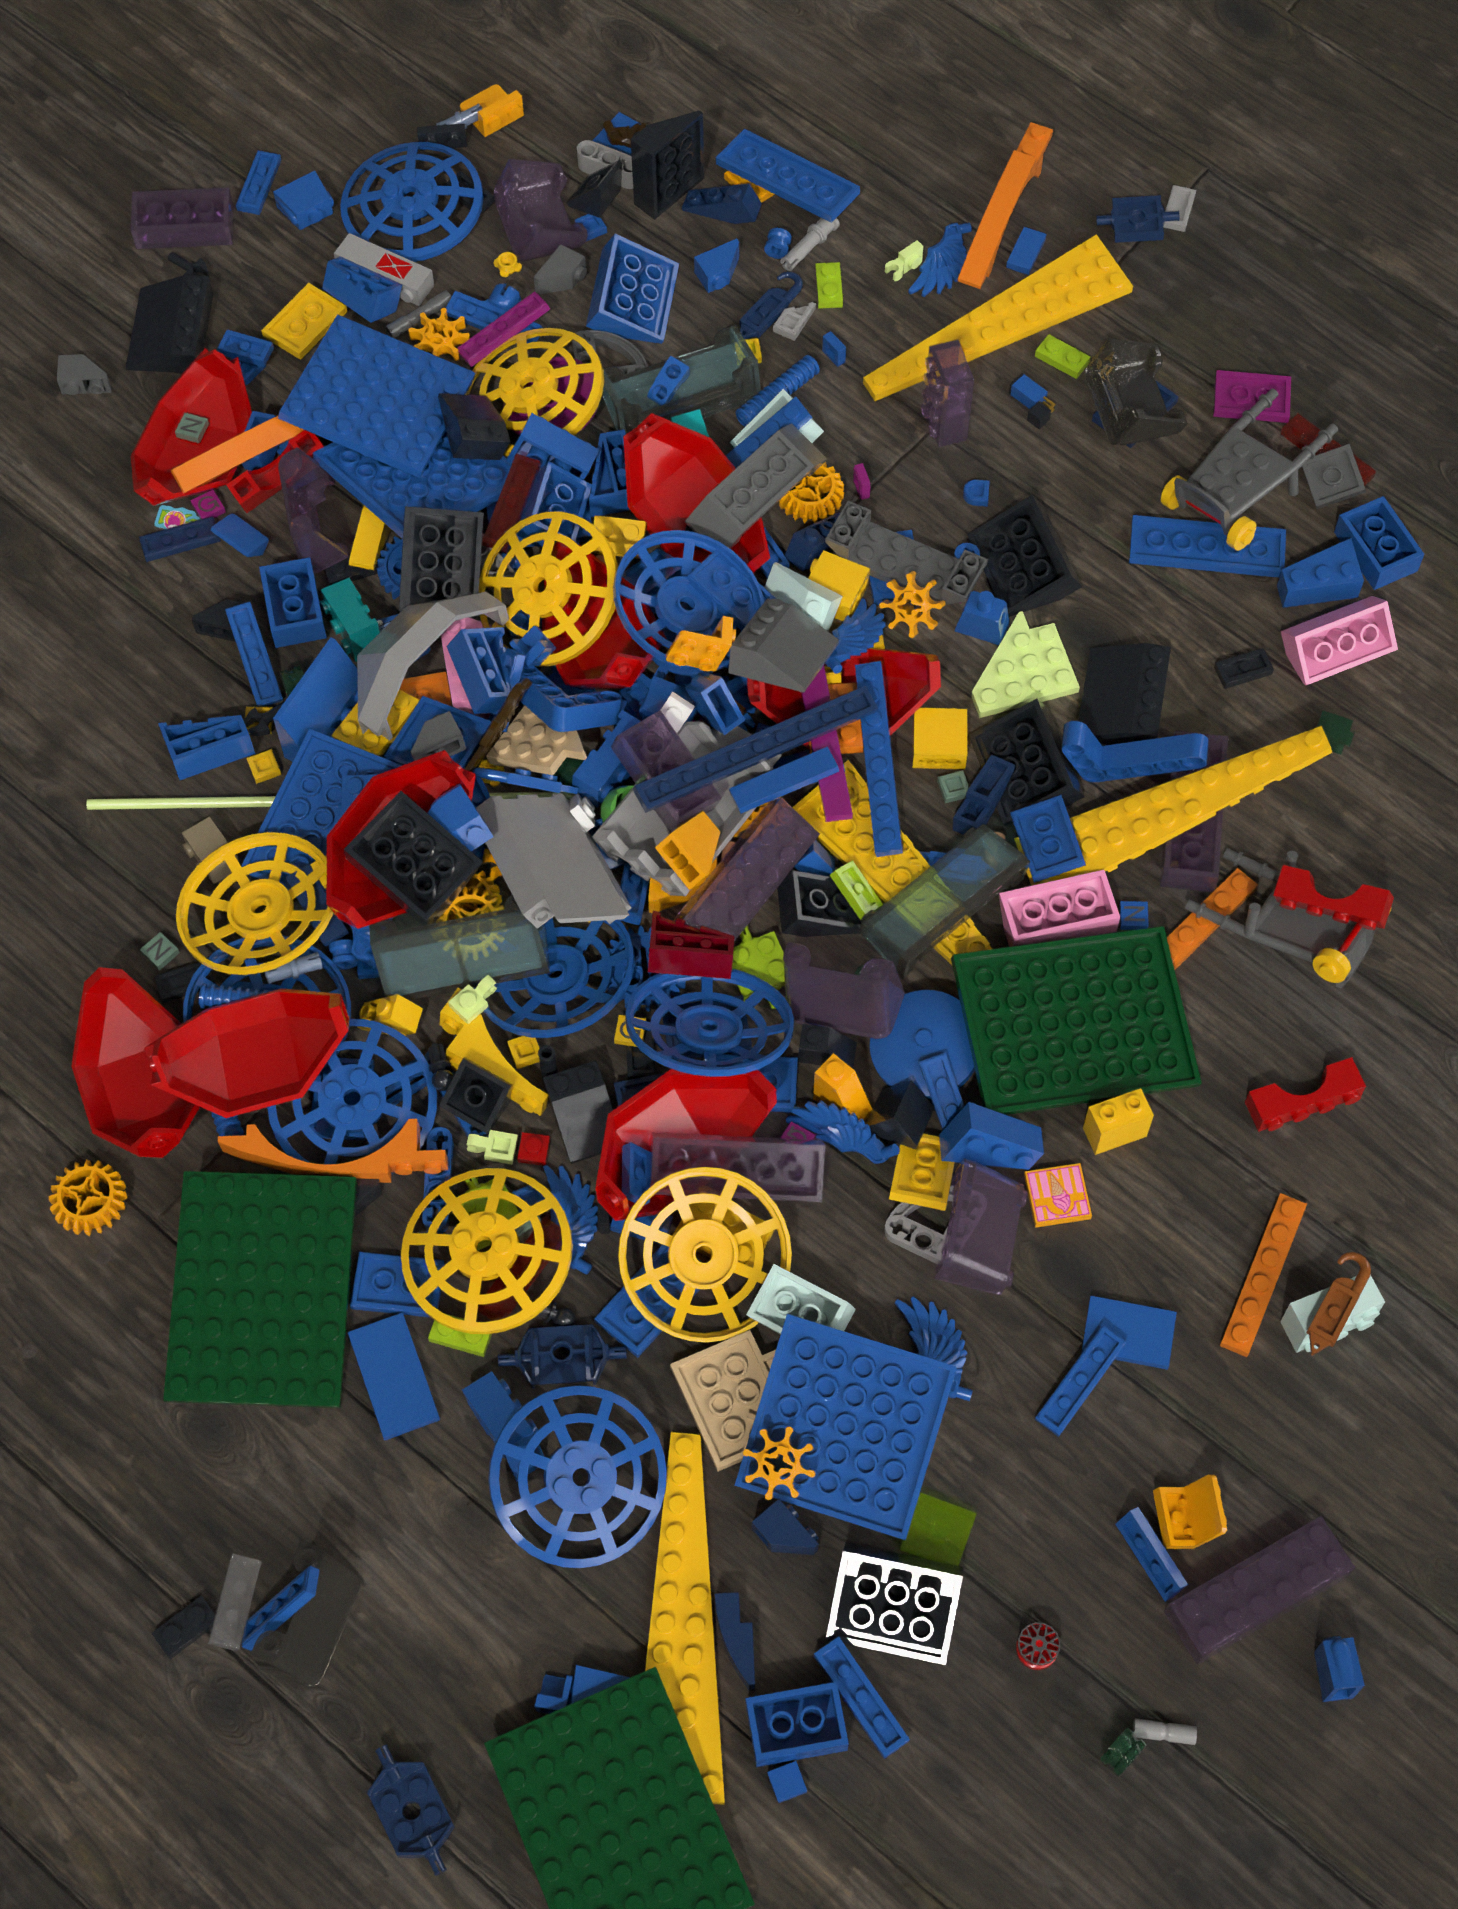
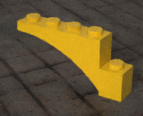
(477, 1045)

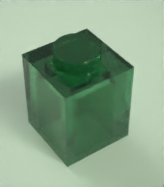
(1336, 730)

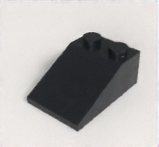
(473, 427)
(814, 907)
(580, 1109)

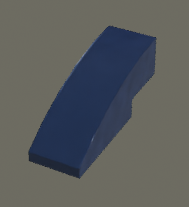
(983, 795)
(736, 1637)

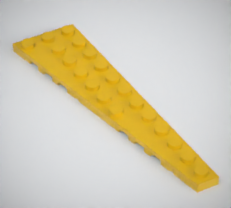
(1049, 296)
(1165, 811)
(886, 874)
(682, 1612)

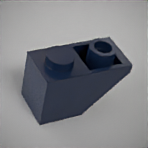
(783, 1532)

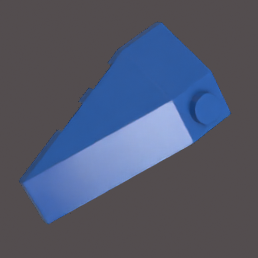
(460, 818)

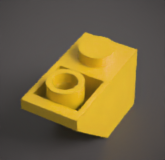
(394, 1012)

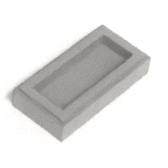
(1182, 200)

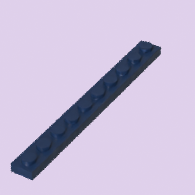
(754, 749)

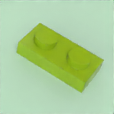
(829, 285)
(1062, 356)
(856, 889)
(469, 1343)

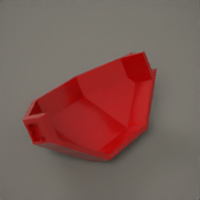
(208, 389)
(670, 476)
(614, 657)
(908, 683)
(349, 891)
(250, 1050)
(115, 1072)
(682, 1106)

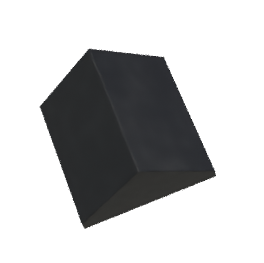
(598, 190)
(477, 1096)
(901, 1114)

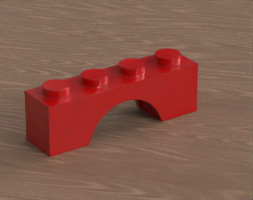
(258, 485)
(1366, 906)
(1273, 1107)

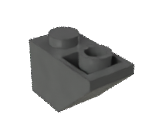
(81, 376)

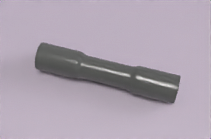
(405, 322)

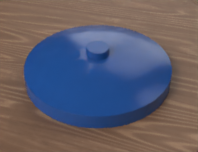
(924, 1027)

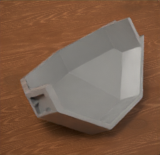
(401, 642)

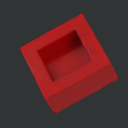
(534, 1149)

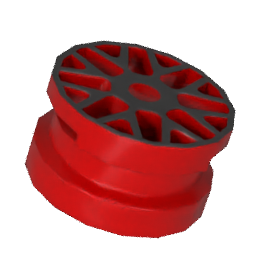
(1038, 1646)

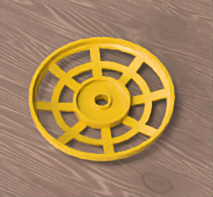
(543, 378)
(558, 580)
(250, 896)
(686, 1242)
(488, 1264)

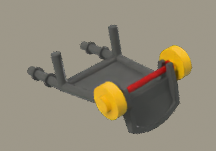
(1239, 475)
(1330, 945)

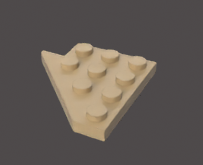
(535, 746)
(724, 1394)

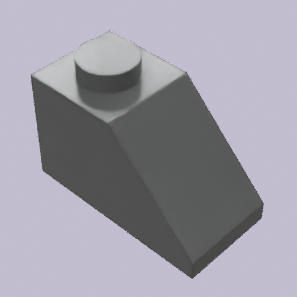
(560, 271)
(438, 735)

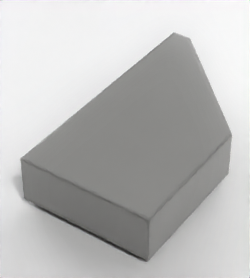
(793, 320)

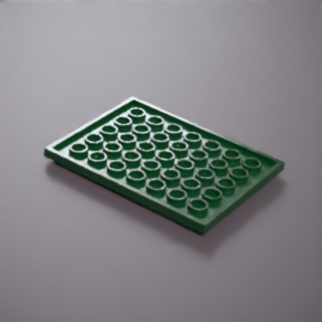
(1075, 1020)
(261, 1290)
(617, 1805)

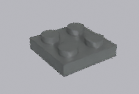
(1333, 476)

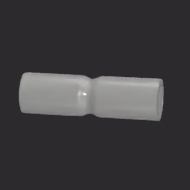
(1160, 1731)

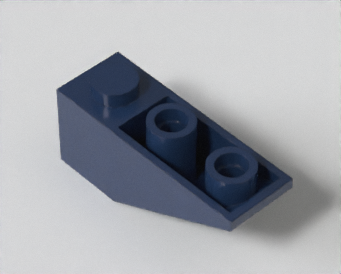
(725, 203)
(810, 543)

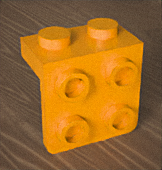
(497, 108)
(703, 650)
(1190, 1513)

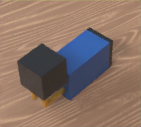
(1034, 398)

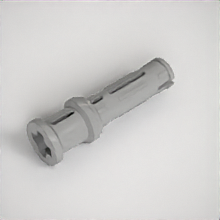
(815, 235)

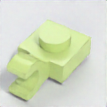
(907, 259)
(471, 1001)
(497, 1147)

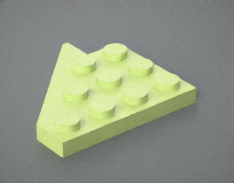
(1024, 668)

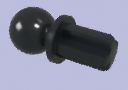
(439, 1067)
(560, 1317)

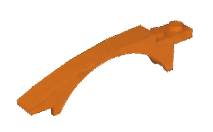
(1022, 166)
(233, 453)
(398, 1156)

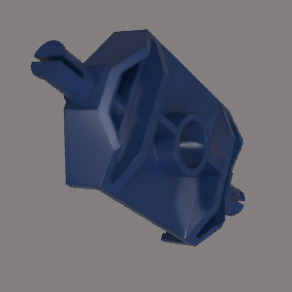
(584, 1363)
(395, 1789)

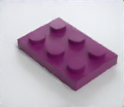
(1241, 391)

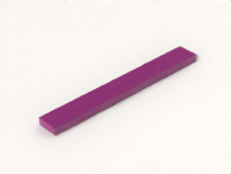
(834, 787)

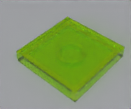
(938, 1530)

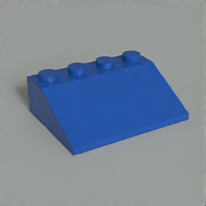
(632, 291)
(319, 699)

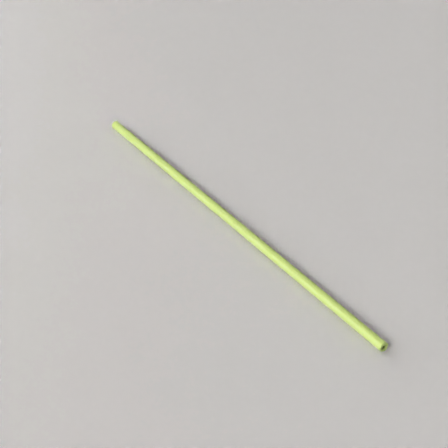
(230, 802)

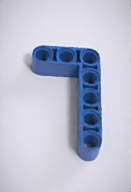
(567, 712)
(1131, 759)

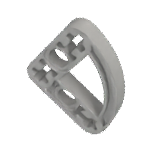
(899, 1216)

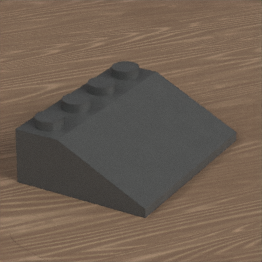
(781, 647)

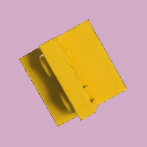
(620, 533)

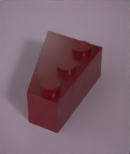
(689, 950)

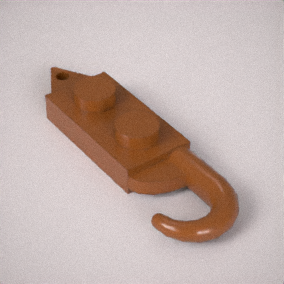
(1338, 1305)

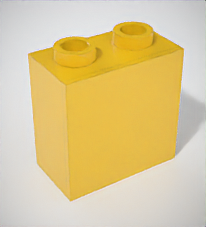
(843, 578)
(940, 738)
(1118, 1121)

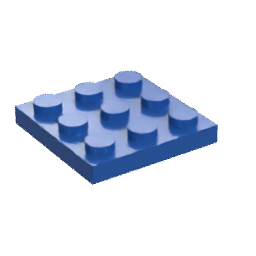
(470, 725)

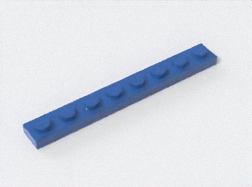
(879, 764)

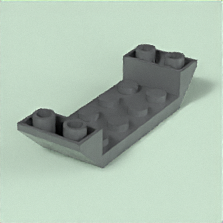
(756, 486)
(894, 556)

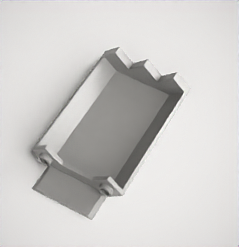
(635, 834)
(551, 861)

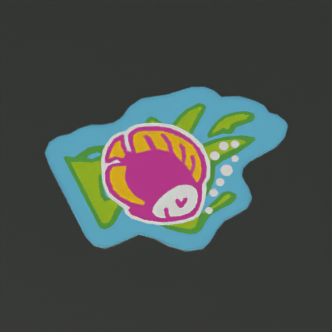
(171, 517)

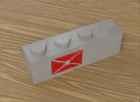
(415, 278)

